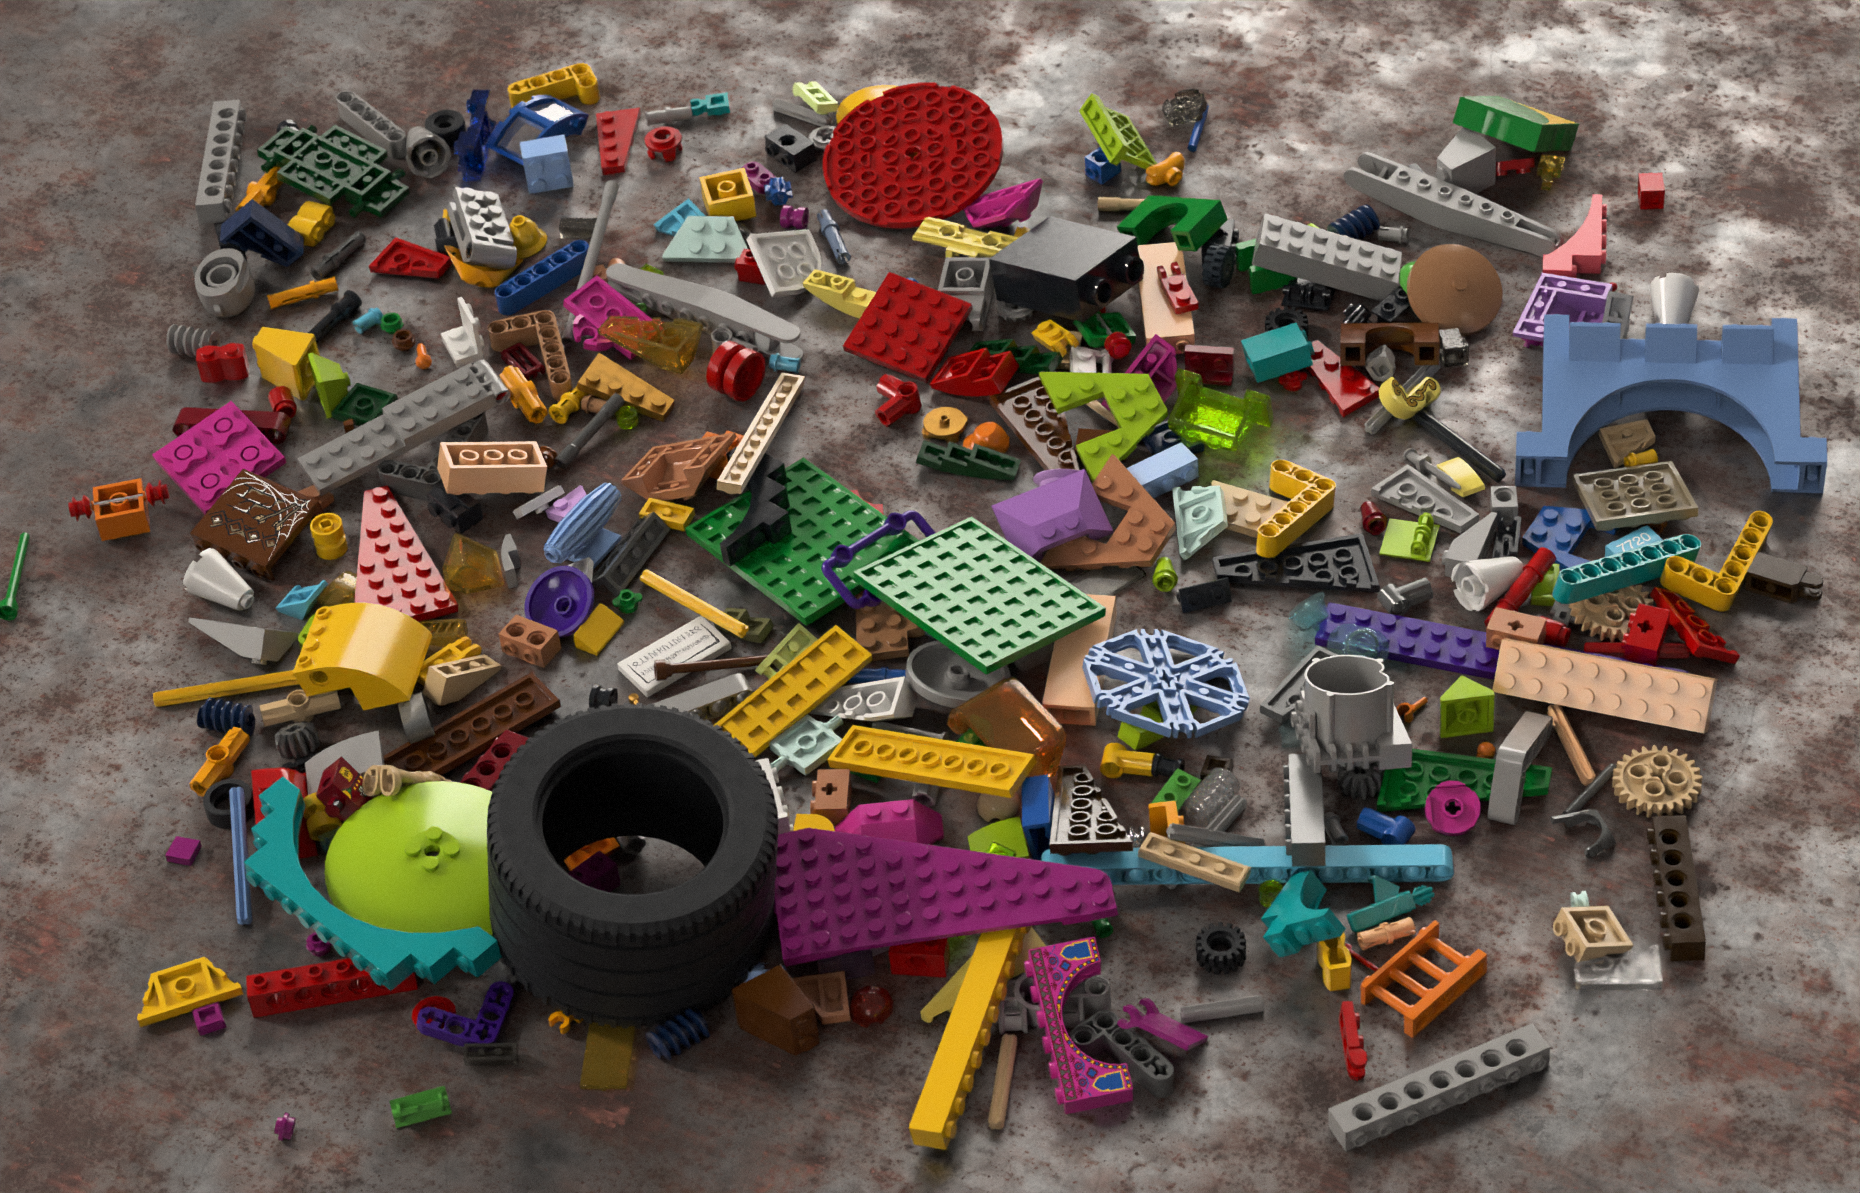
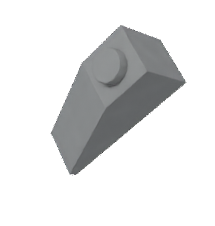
(1471, 544)

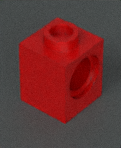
(1651, 190)

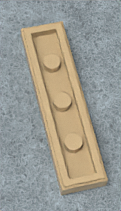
(1194, 862)

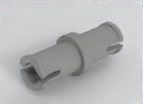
(668, 115)

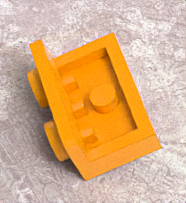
(1162, 815)

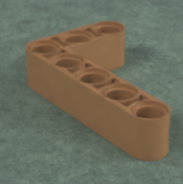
(536, 329)

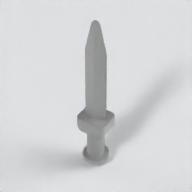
(1424, 465)

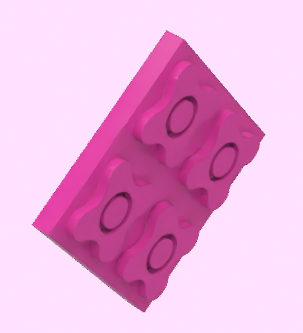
(214, 453)

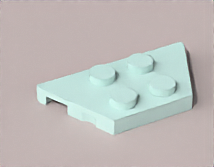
(706, 241)
(1198, 516)

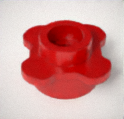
(1293, 381)

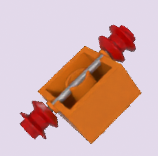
(120, 507)

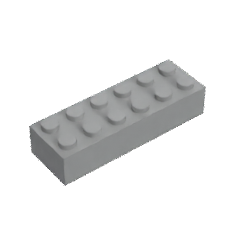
(1326, 258)

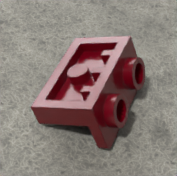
(1213, 363)

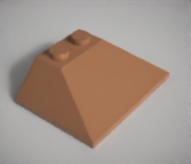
(677, 468)

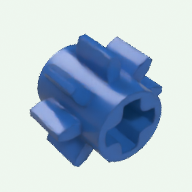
(778, 191)

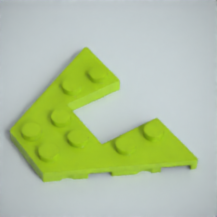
(1130, 398)

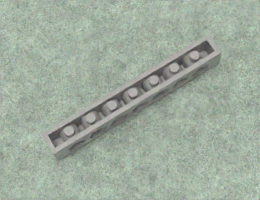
(220, 161)
(1439, 1087)

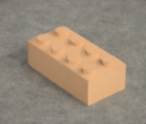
(491, 467)

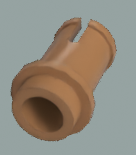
(591, 404)

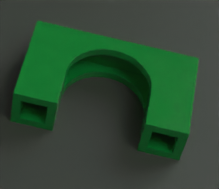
(1195, 218)

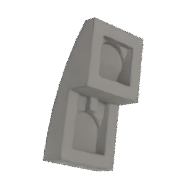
(510, 561)

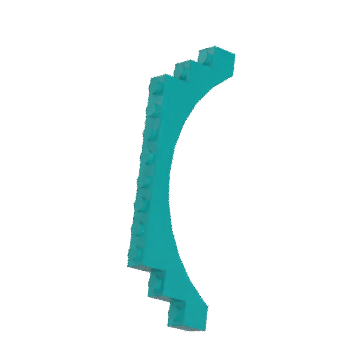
(381, 952)

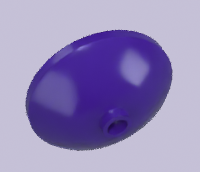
(556, 591)

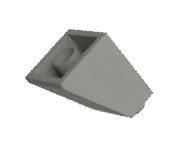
(1468, 162)

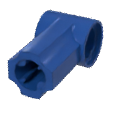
(1389, 830)

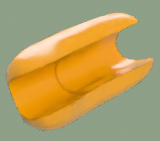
(1167, 171)

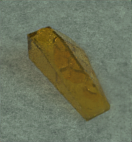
(662, 343)

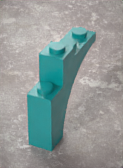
(1295, 916)

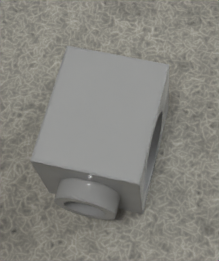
(1504, 503)

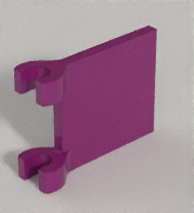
(1162, 1026)

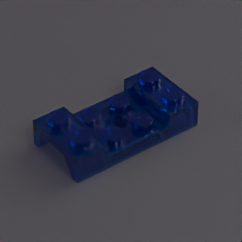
(472, 144)

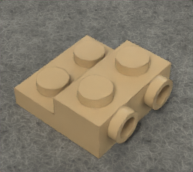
(1591, 932)

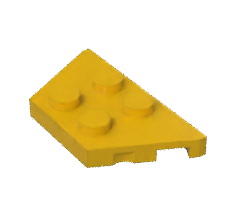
(185, 989)

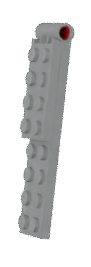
(406, 425)

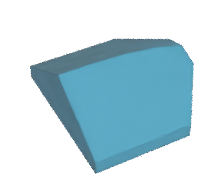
(301, 600)

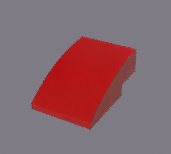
(975, 373)

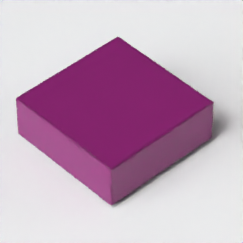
(183, 850)
(209, 1018)

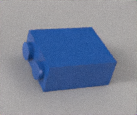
(1037, 813)

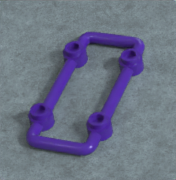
(844, 554)

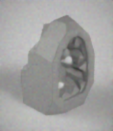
(1381, 363)

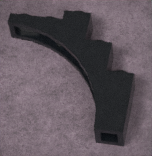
(766, 514)

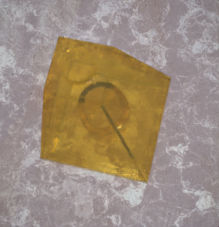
(471, 566)

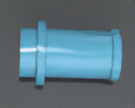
(368, 320)
(784, 363)

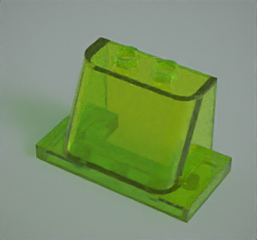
(1216, 416)

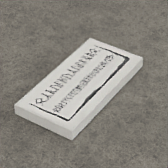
(689, 643)

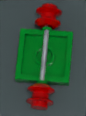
(1108, 331)

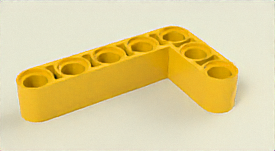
(1311, 500)
(1721, 588)

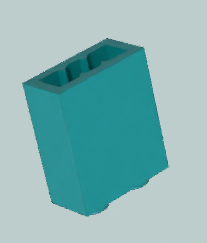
(1278, 352)

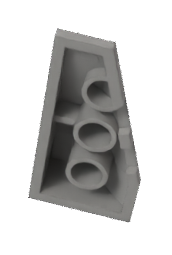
(247, 640)

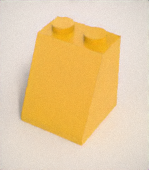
(285, 360)

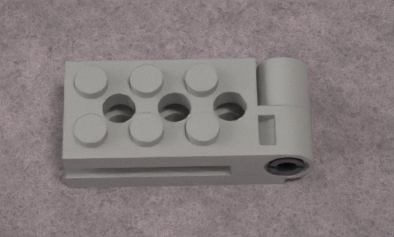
(482, 229)

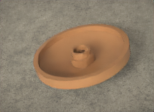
(1454, 289)

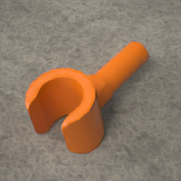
(1408, 710)

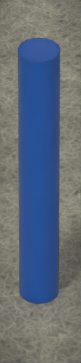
(1196, 133)

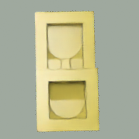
(1463, 475)

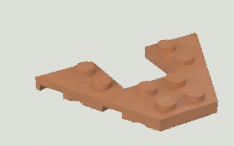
(1137, 538)

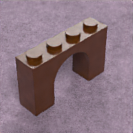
(1363, 338)

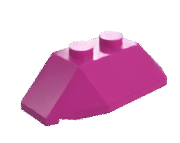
(1005, 205)
(1160, 363)
(896, 821)

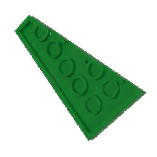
(1411, 786)

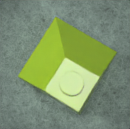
(329, 382)

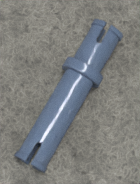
(830, 230)

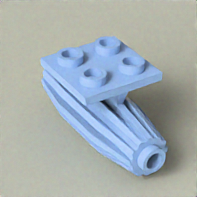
(582, 530)

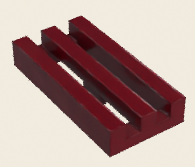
(530, 371)

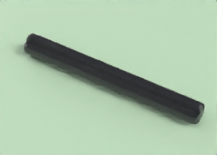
(1460, 445)

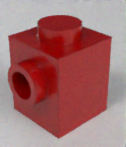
(748, 269)

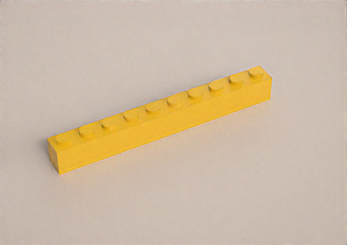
(965, 1037)

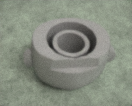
(224, 283)

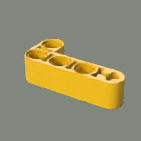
(560, 84)

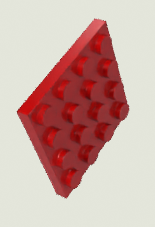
(907, 327)

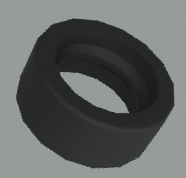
(220, 792)

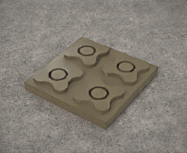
(1635, 495)

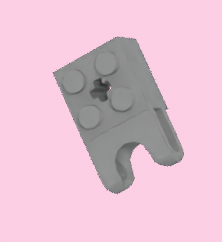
(970, 281)

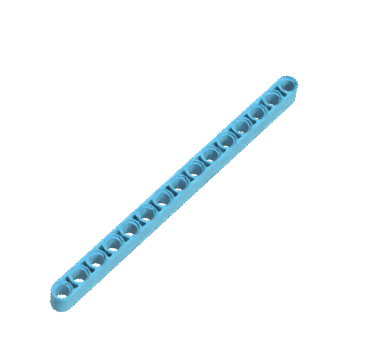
(1267, 863)

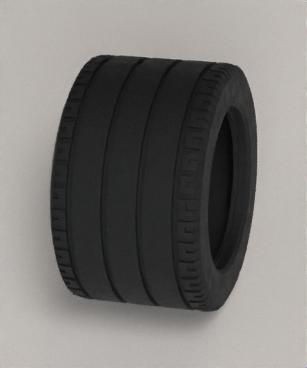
(619, 777)

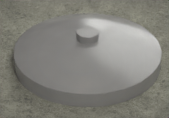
(945, 676)

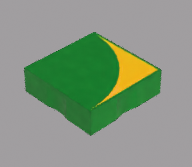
(1515, 123)

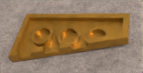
(606, 378)

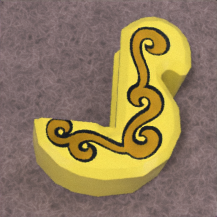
(1407, 405)

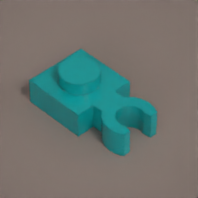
(713, 104)

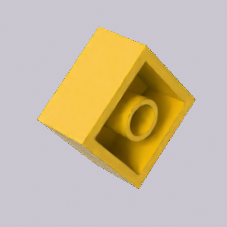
(728, 195)

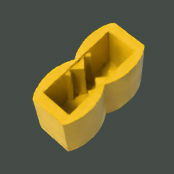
(313, 221)
(1335, 962)

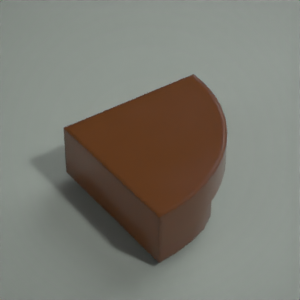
(348, 425)

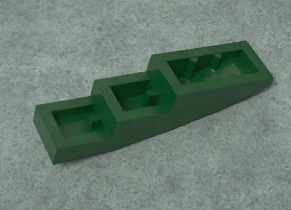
(1027, 357)
(959, 460)

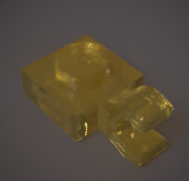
(1550, 167)

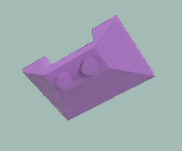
(1564, 296)
(1053, 515)

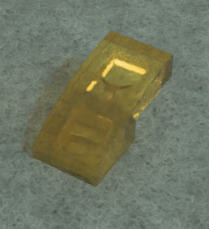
(339, 590)

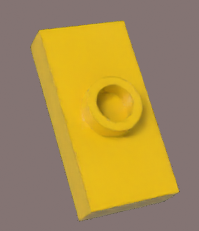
(672, 514)

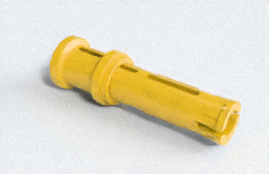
(568, 403)

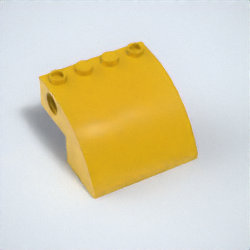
(363, 649)

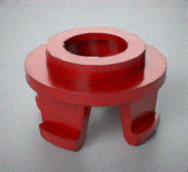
(657, 142)

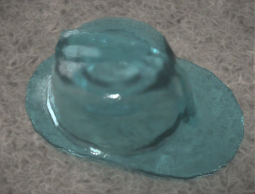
(1310, 613)
(1358, 640)

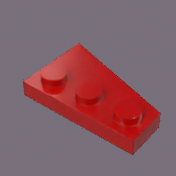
(410, 260)

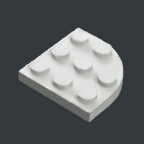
(785, 259)

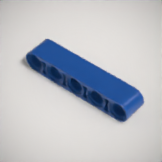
(541, 278)

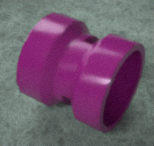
(794, 217)

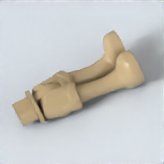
(390, 779)

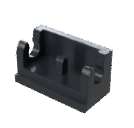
(1507, 539)

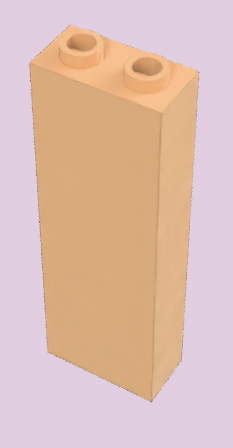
(1155, 308)
(1066, 687)

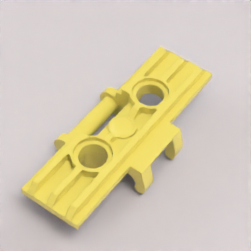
(961, 239)

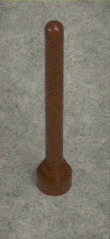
(665, 669)

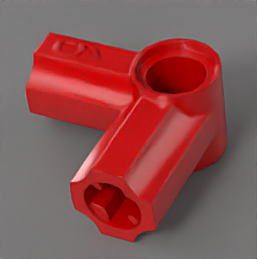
(903, 399)

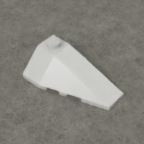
(871, 701)

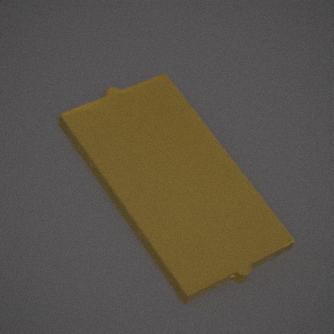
(607, 1057)

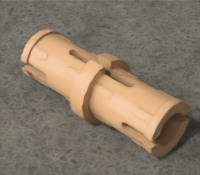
(1386, 933)

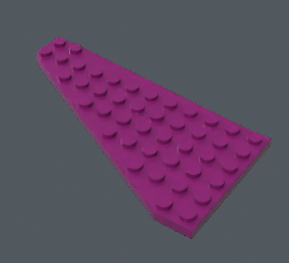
(875, 892)

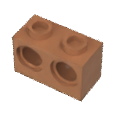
(529, 641)

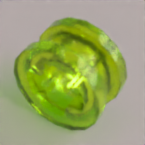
(622, 420)
(1266, 888)

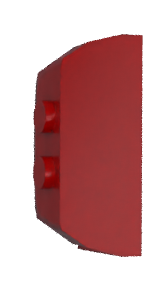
(262, 780)

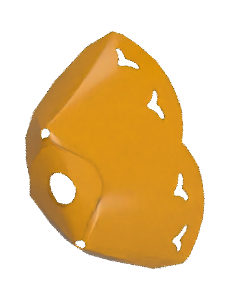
(479, 275)

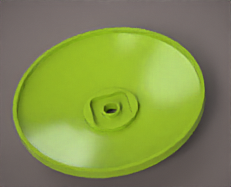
(381, 864)

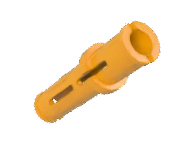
(304, 292)

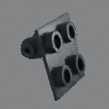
(1307, 295)

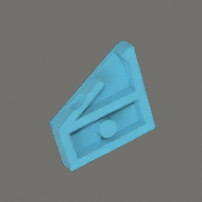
(673, 220)

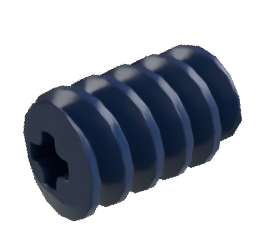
(1356, 223)
(224, 716)
(677, 1033)

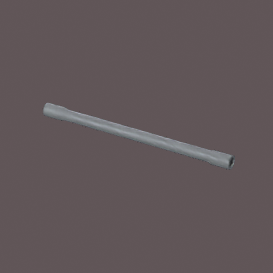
(608, 199)

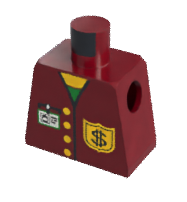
(341, 790)

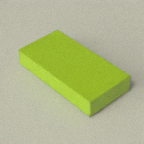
(1543, 591)

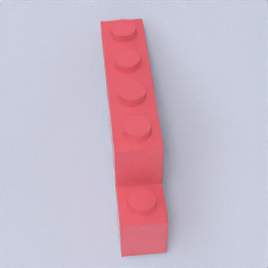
(1584, 250)

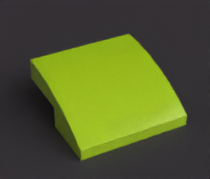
(1004, 832)

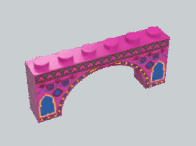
(1080, 1079)

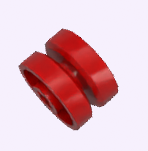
(735, 371)

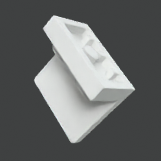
(464, 342)

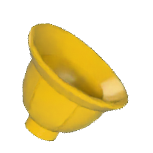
(526, 236)

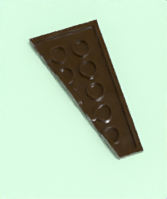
(1083, 817)

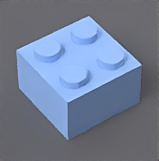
(546, 164)

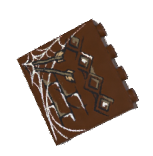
(254, 522)

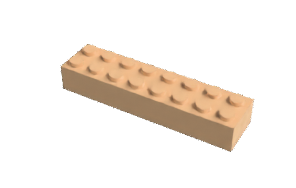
(1605, 685)

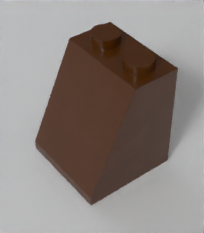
(776, 1011)

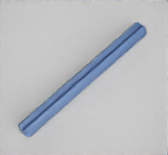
(240, 854)

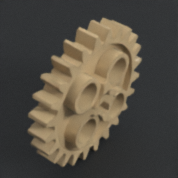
(1609, 612)
(1657, 781)

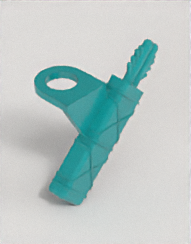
(1388, 903)

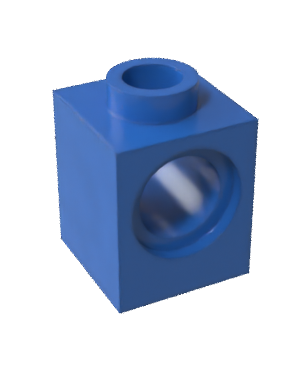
(1099, 168)

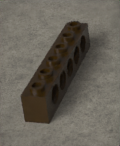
(1677, 888)

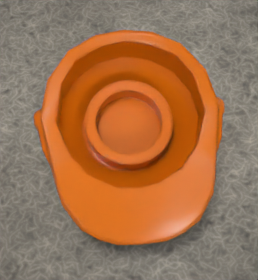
(989, 436)

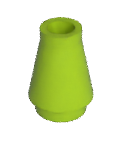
(1164, 575)

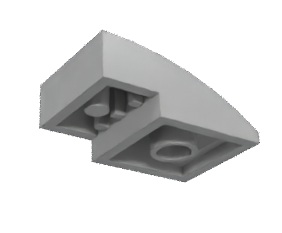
(358, 751)

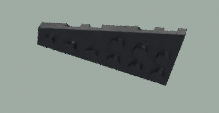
(1318, 564)

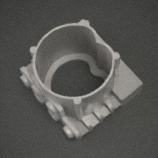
(1350, 716)

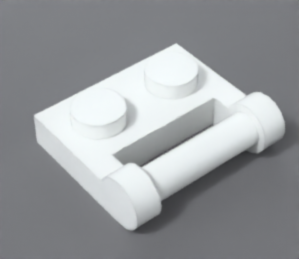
(1085, 359)

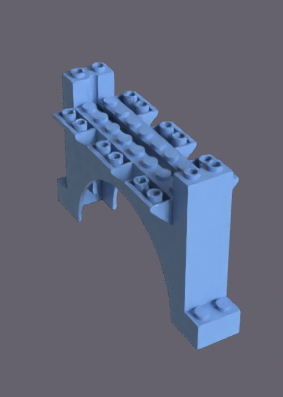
(1739, 381)

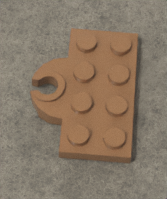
(884, 631)

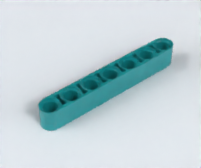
(1622, 569)

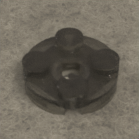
(1185, 107)

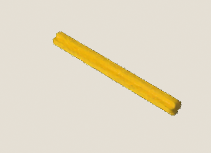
(694, 603)
(224, 688)

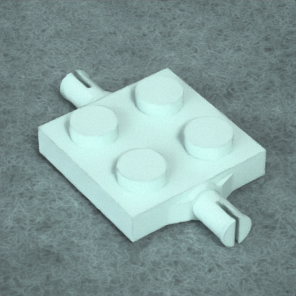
(806, 744)

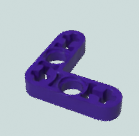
(472, 1029)

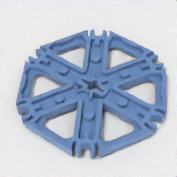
(1150, 682)

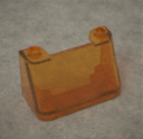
(1013, 720)

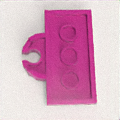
(592, 307)

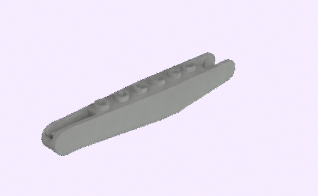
(1449, 206)
(709, 307)

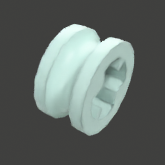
(1579, 900)

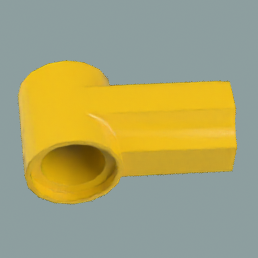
(1119, 760)

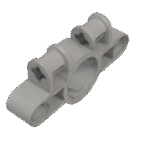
(1087, 998)

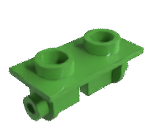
(1177, 788)
(420, 1106)

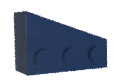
(263, 233)

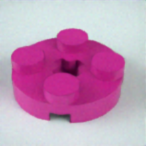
(1442, 820)

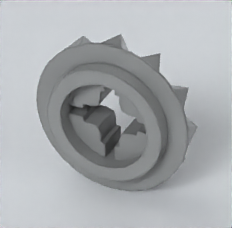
(820, 134)
(1007, 311)

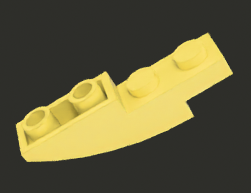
(839, 292)

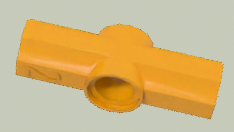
(264, 190)
(523, 394)
(220, 760)

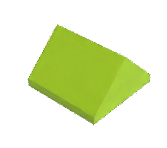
(1466, 709)

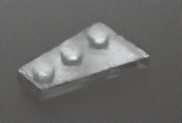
(1628, 972)

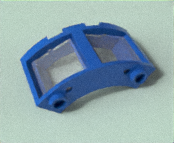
(534, 120)

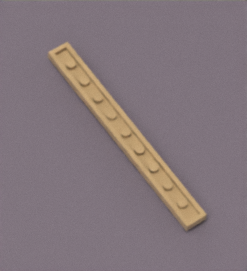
(760, 433)

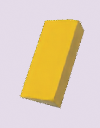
(597, 630)

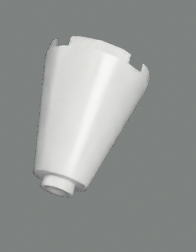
(1673, 298)
(1484, 580)
(218, 581)

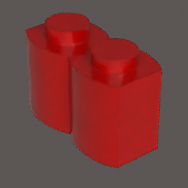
(222, 362)

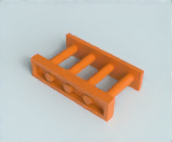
(1433, 1000)

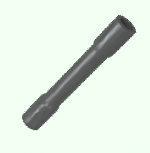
(606, 412)

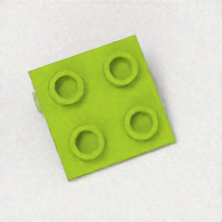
(1410, 538)

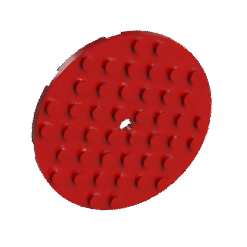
(955, 161)

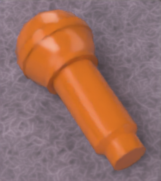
(423, 360)
(1486, 750)

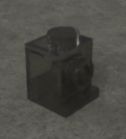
(1453, 348)

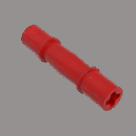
(1524, 585)

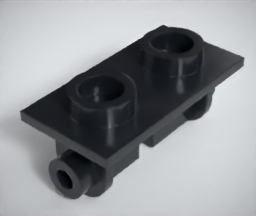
(1392, 306)
(1204, 595)

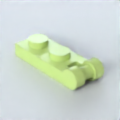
(816, 97)
(787, 650)

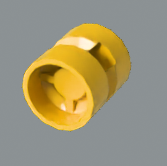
(329, 536)
(317, 820)

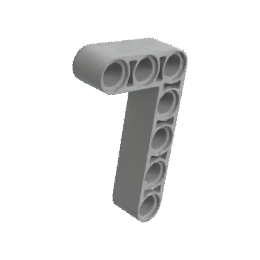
(1511, 764)

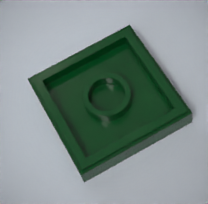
(363, 404)

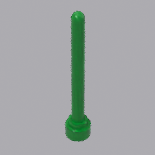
(9, 606)

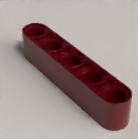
(271, 424)

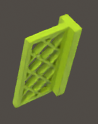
(1115, 134)

